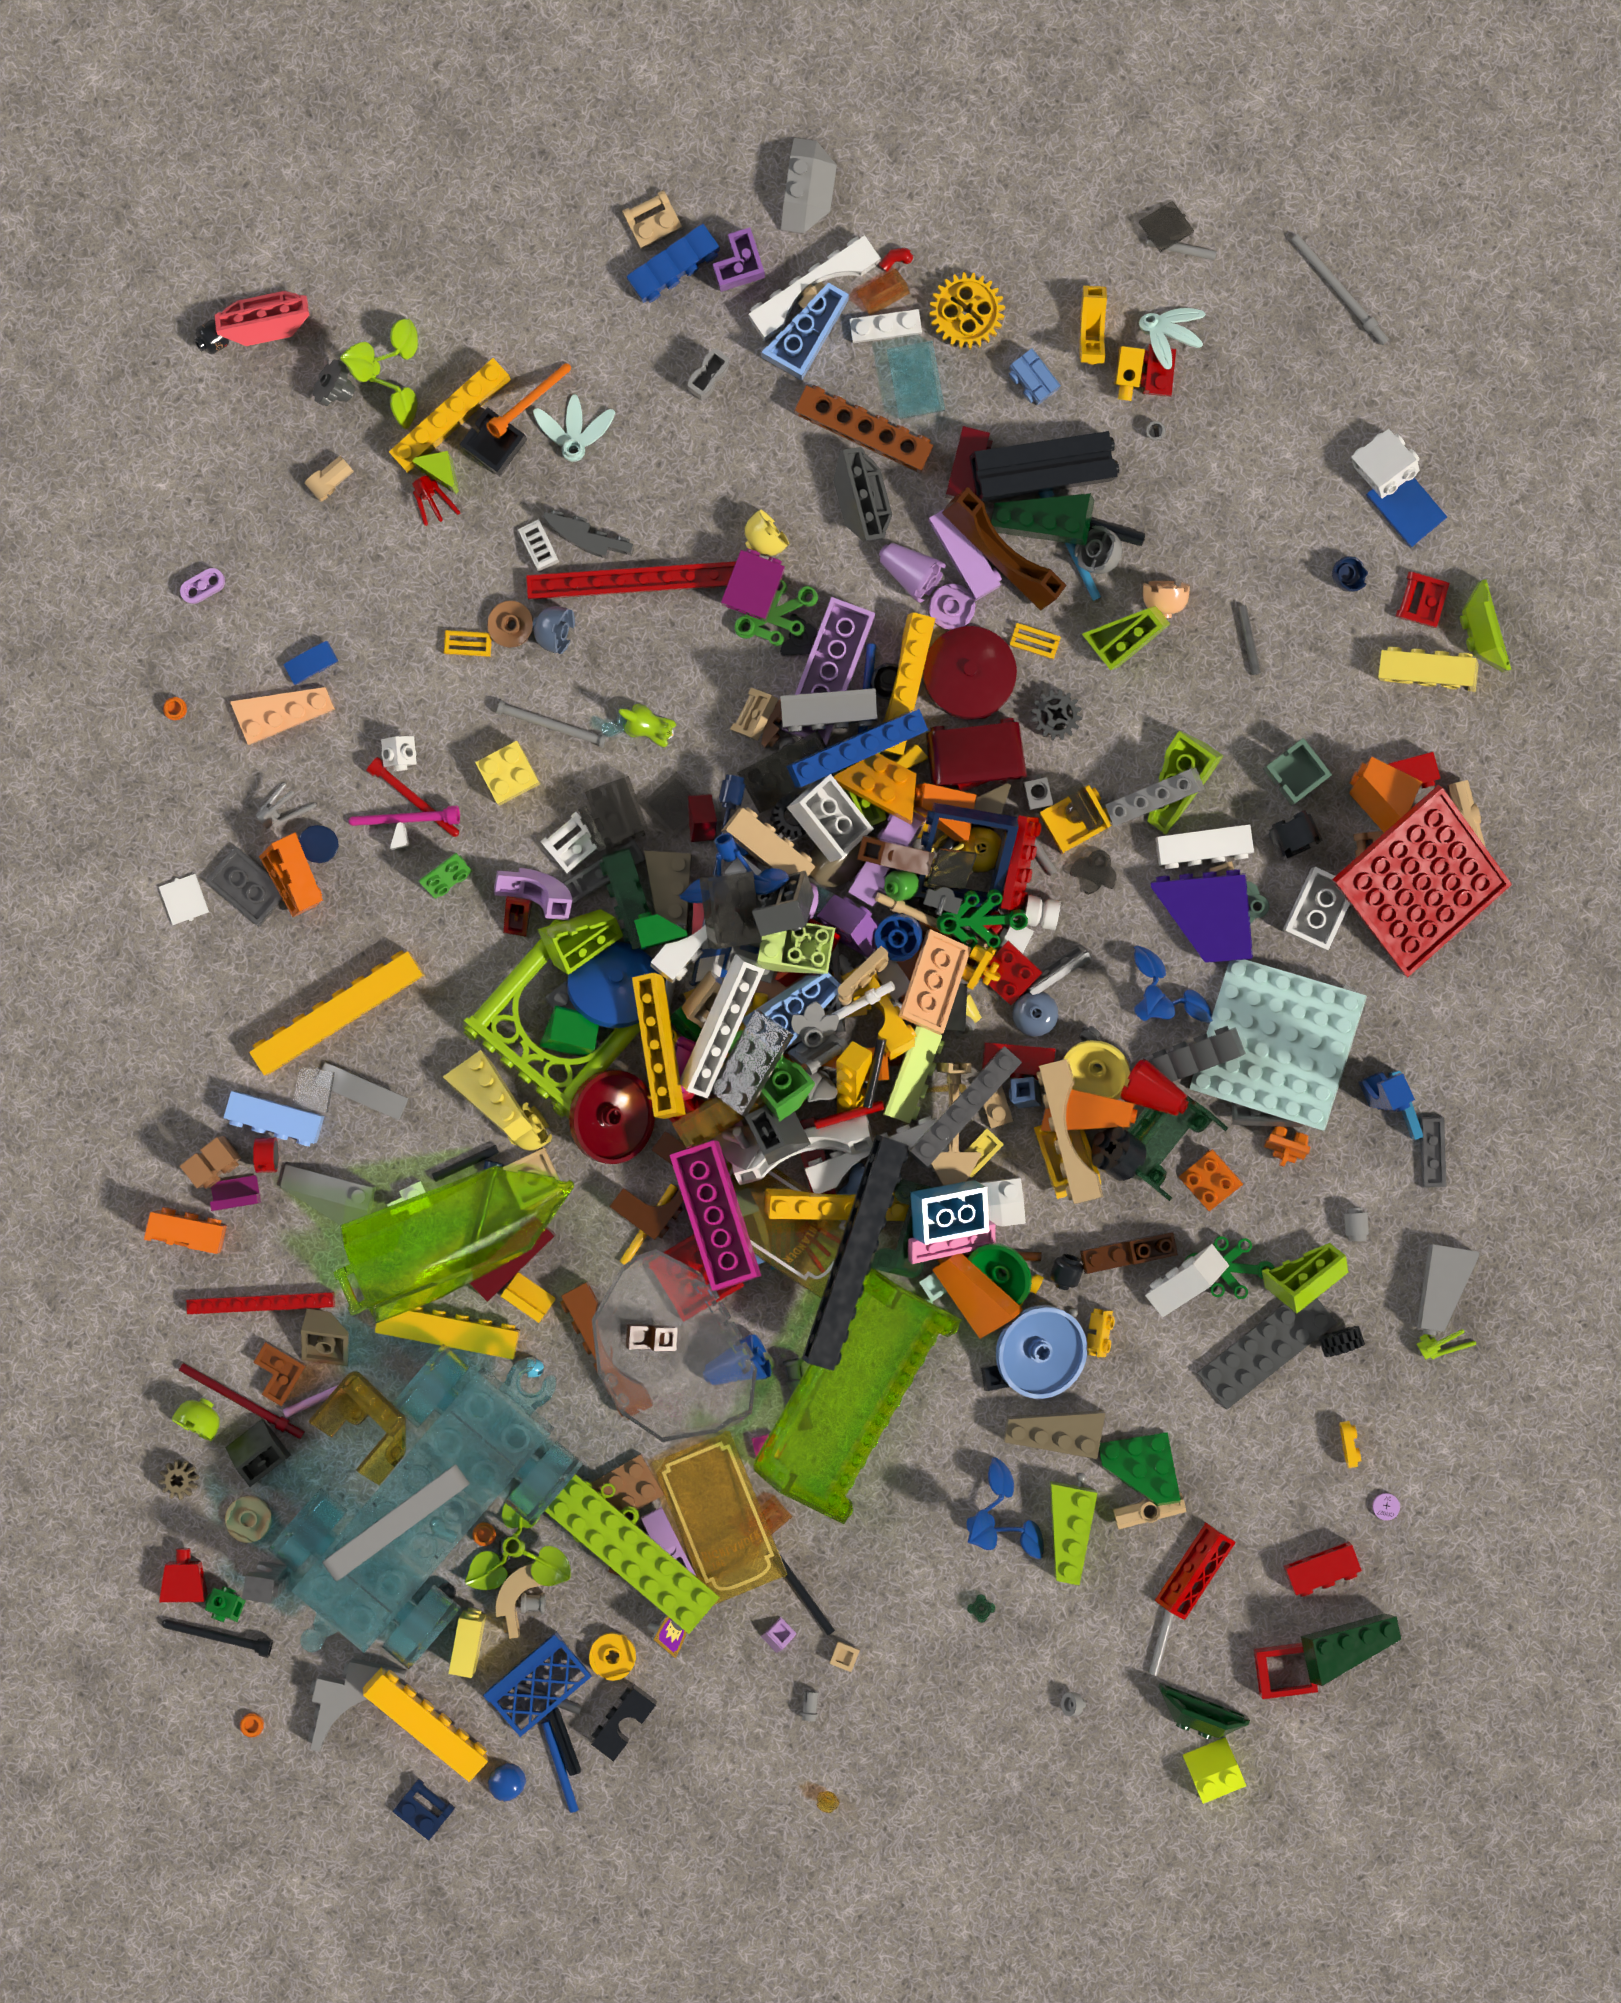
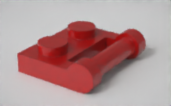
(1430, 601)

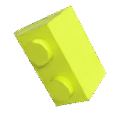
(1214, 1770)

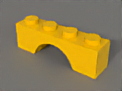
(898, 1035)
(851, 1072)

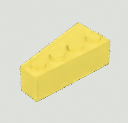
(1428, 668)
(485, 1089)

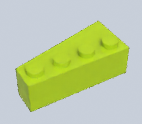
(1071, 1525)

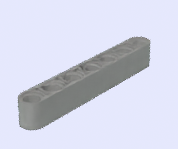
(395, 1522)

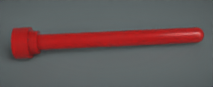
(377, 769)

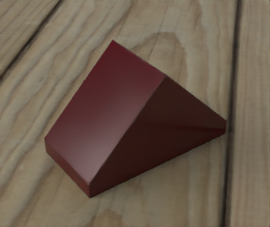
(701, 818)
(517, 916)

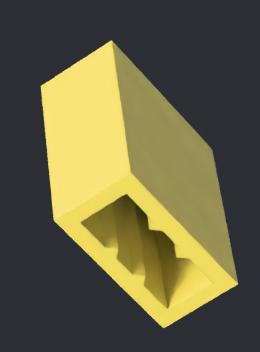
(467, 1643)

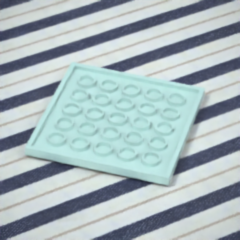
(1293, 1042)

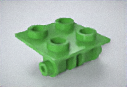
(445, 876)

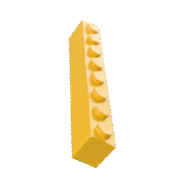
(336, 1013)

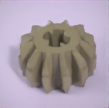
(187, 1481)

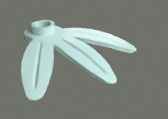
(1158, 325)
(573, 438)

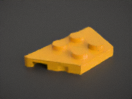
(882, 784)

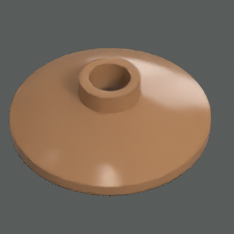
(499, 624)

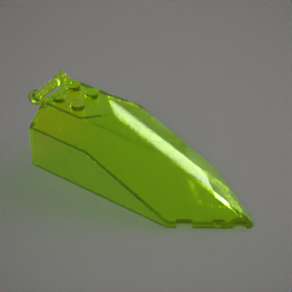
(445, 1238)

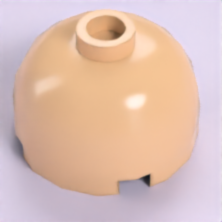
(1166, 596)

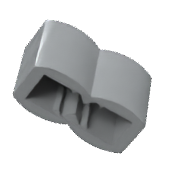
(713, 370)

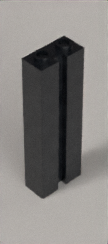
(1044, 466)

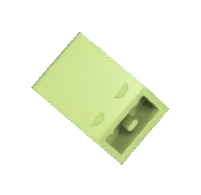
(798, 951)

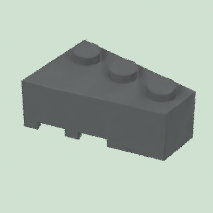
(786, 907)

